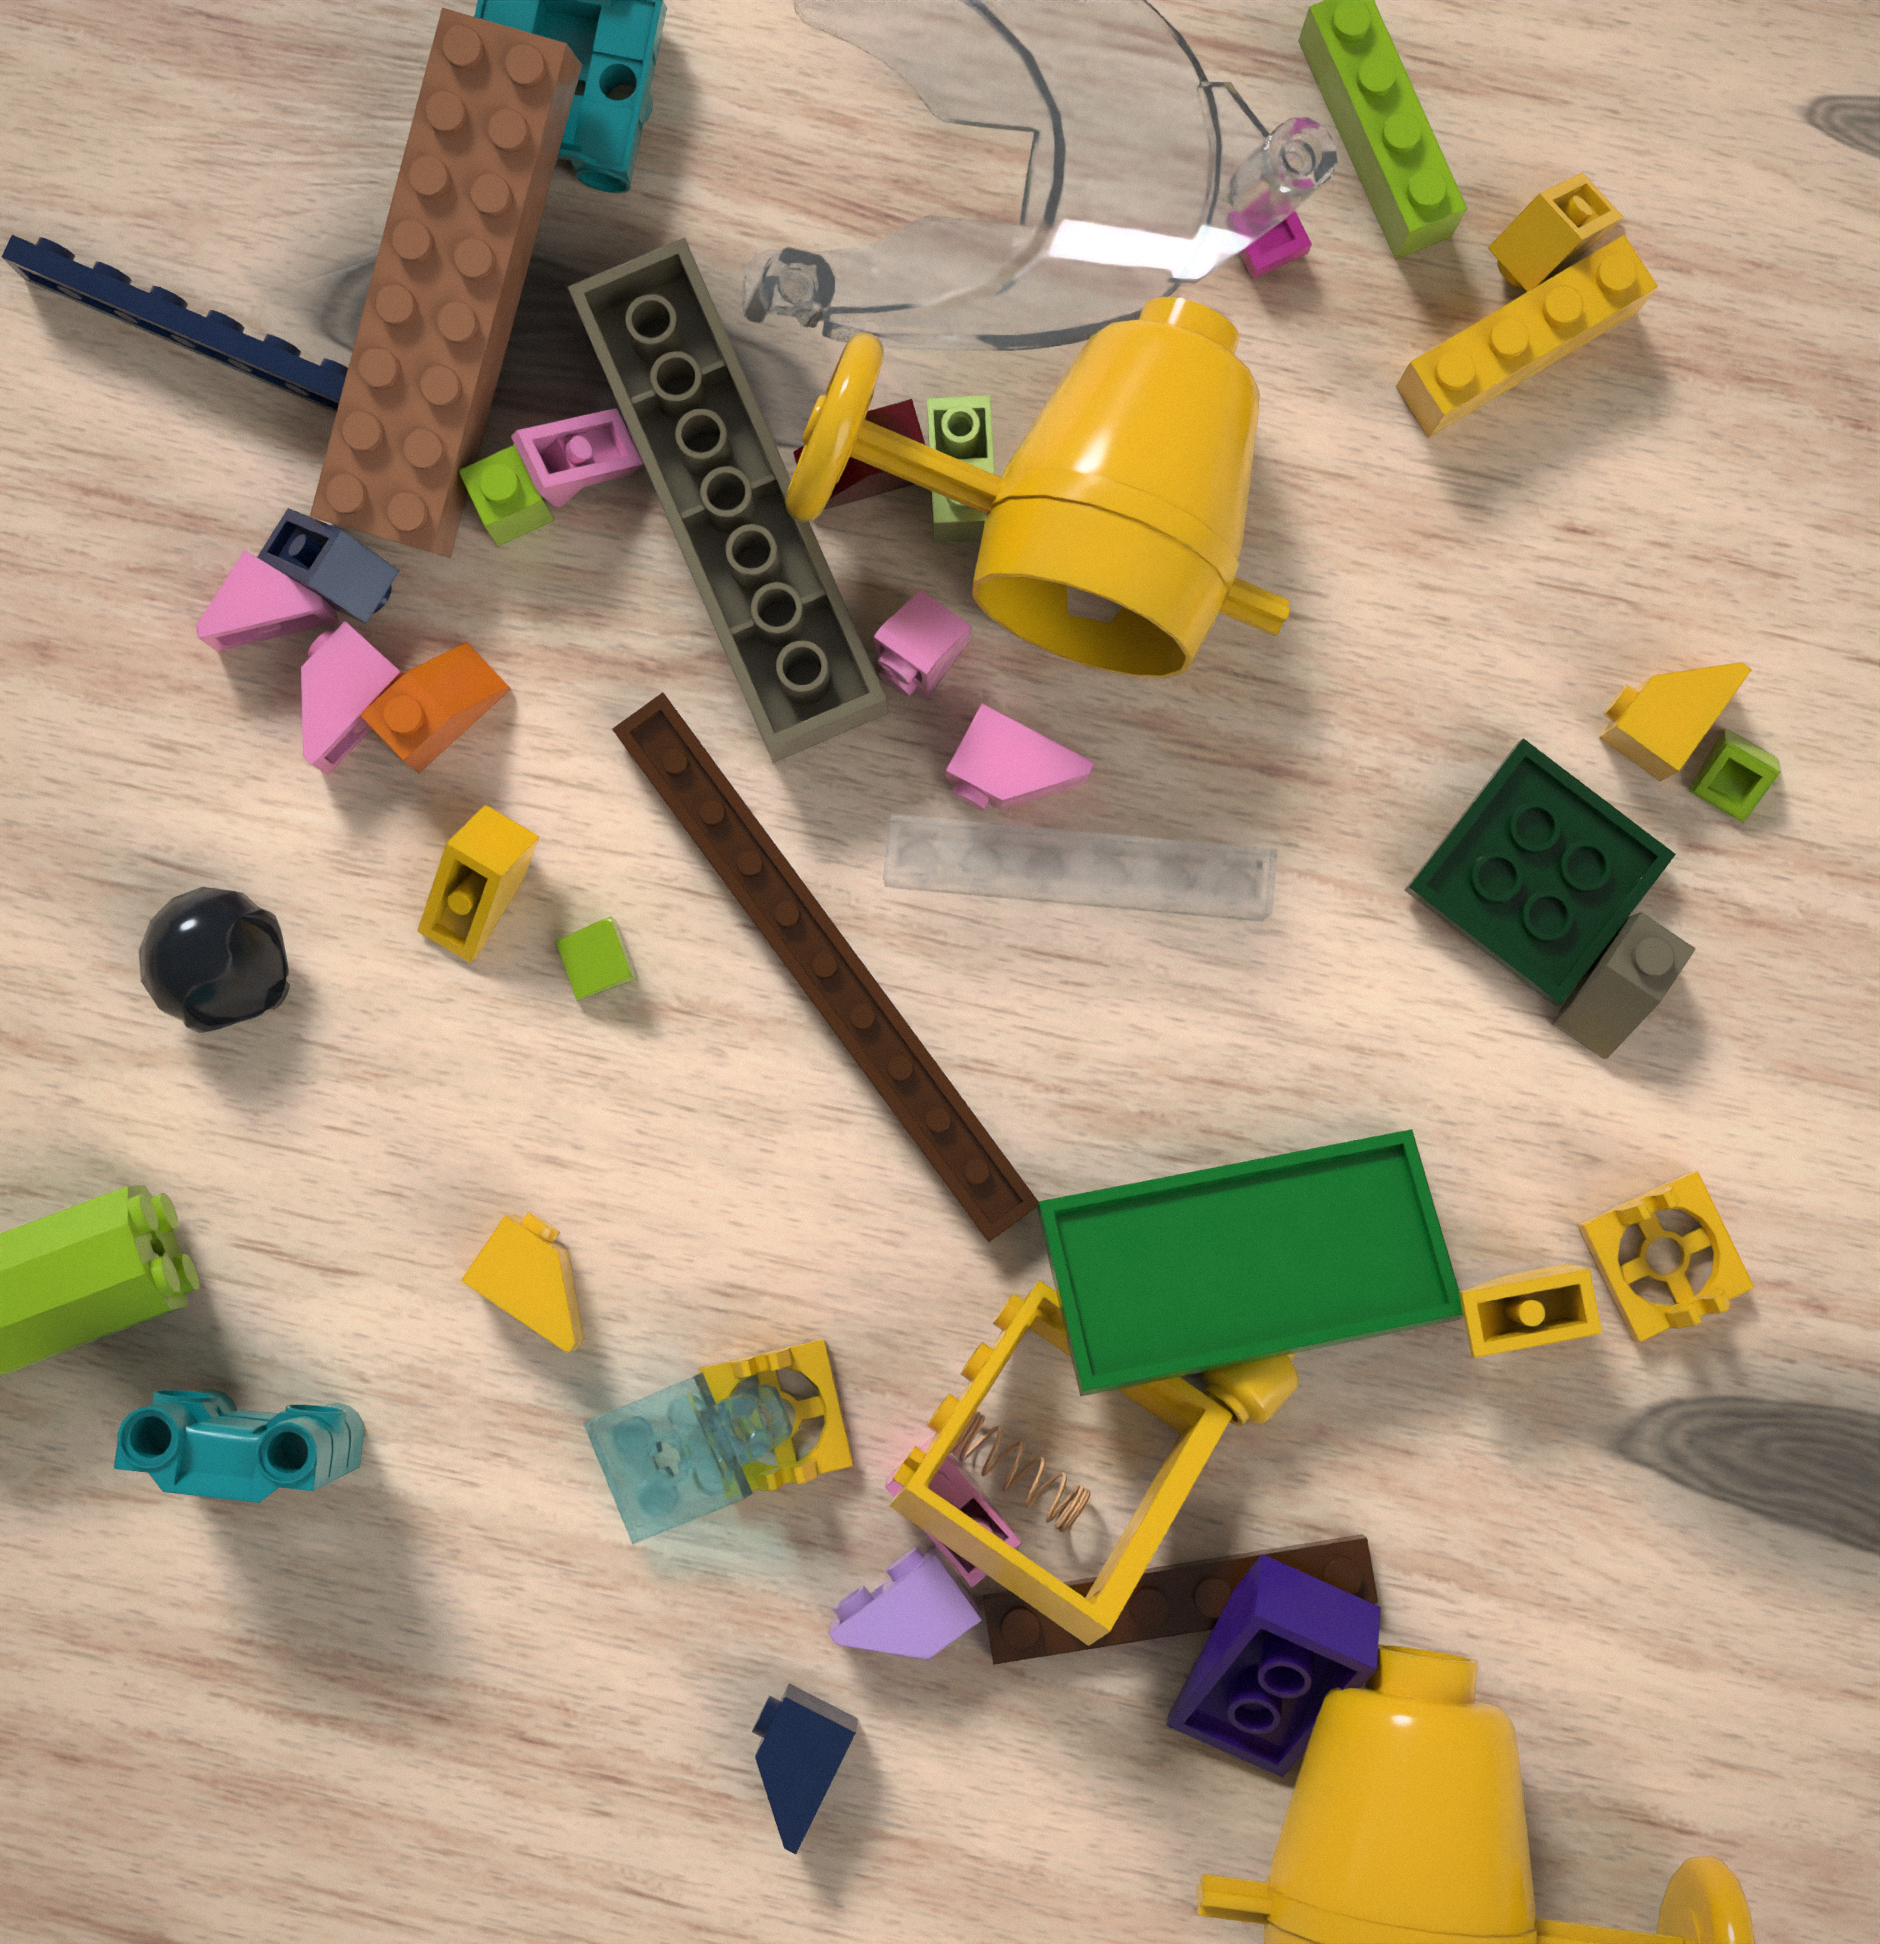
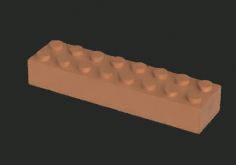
(447, 281)

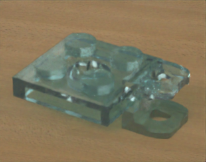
(711, 1443)

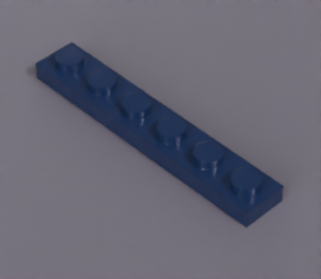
(167, 317)

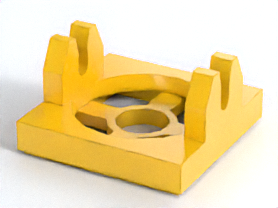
(1728, 1272)
(814, 1364)

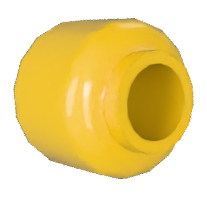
(1252, 1389)

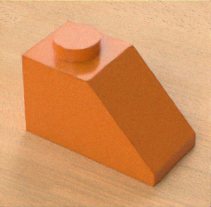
(435, 705)

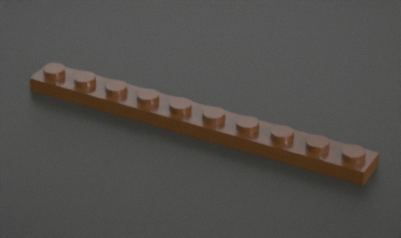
(826, 967)

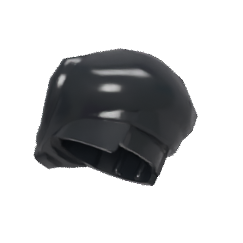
(214, 959)

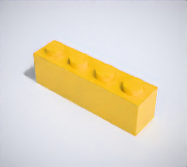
(1526, 336)

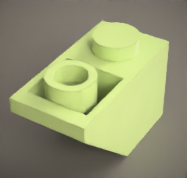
(964, 431)

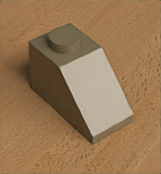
(1623, 985)

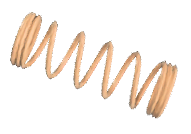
(1077, 1498)

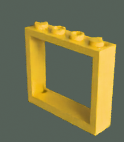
(1171, 1400)

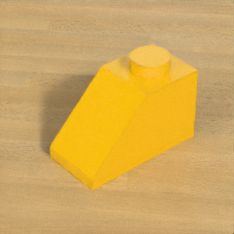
(1553, 232)
(1670, 715)
(476, 881)
(530, 1278)
(1530, 1309)

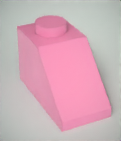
(336, 687)
(1011, 763)

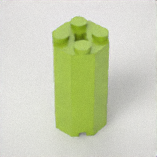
(89, 1275)

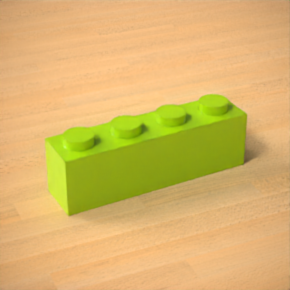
(1381, 124)

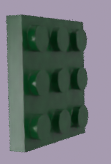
(1540, 872)

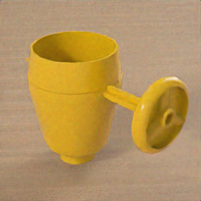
(1116, 490)
(1420, 1834)

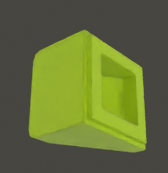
(1735, 775)
(596, 959)

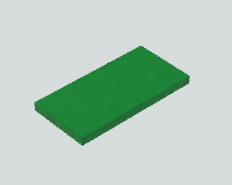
(1248, 1262)

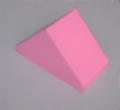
(259, 606)

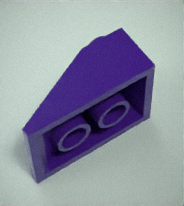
(1272, 1664)

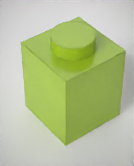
(505, 496)

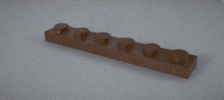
(1173, 1598)

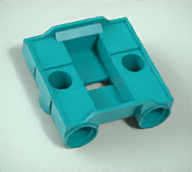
(616, 47)
(213, 1450)

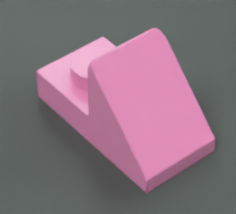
(576, 454)

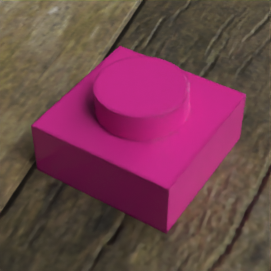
(1277, 247)

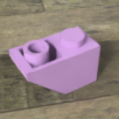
(911, 1612)

